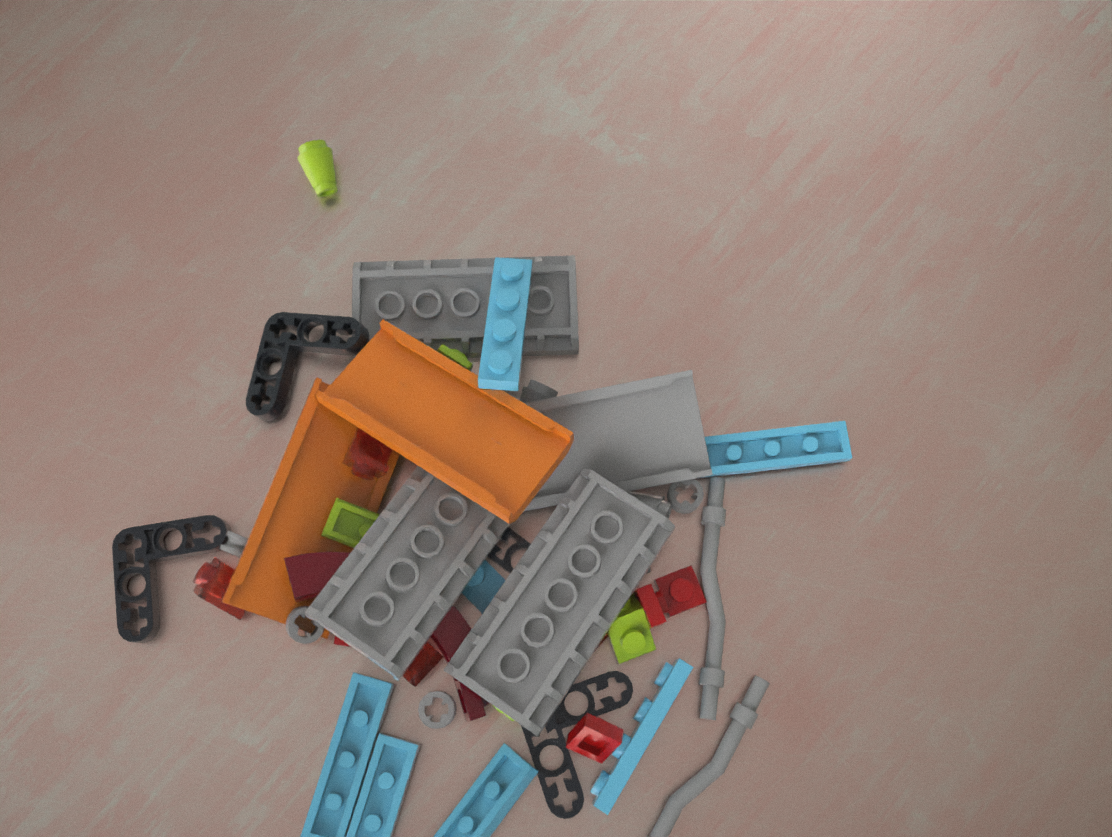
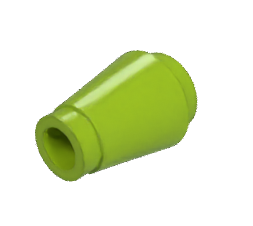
(318, 166)

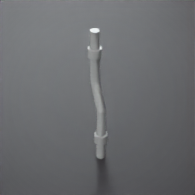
(711, 675)
(742, 717)

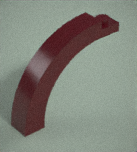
(312, 572)

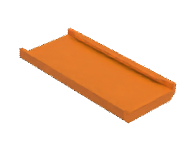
(445, 424)
(298, 509)

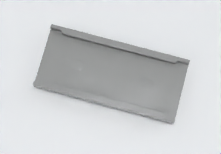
(450, 300)
(628, 434)
(407, 572)
(560, 600)

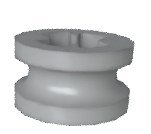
(685, 507)
(235, 544)
(292, 628)
(429, 700)

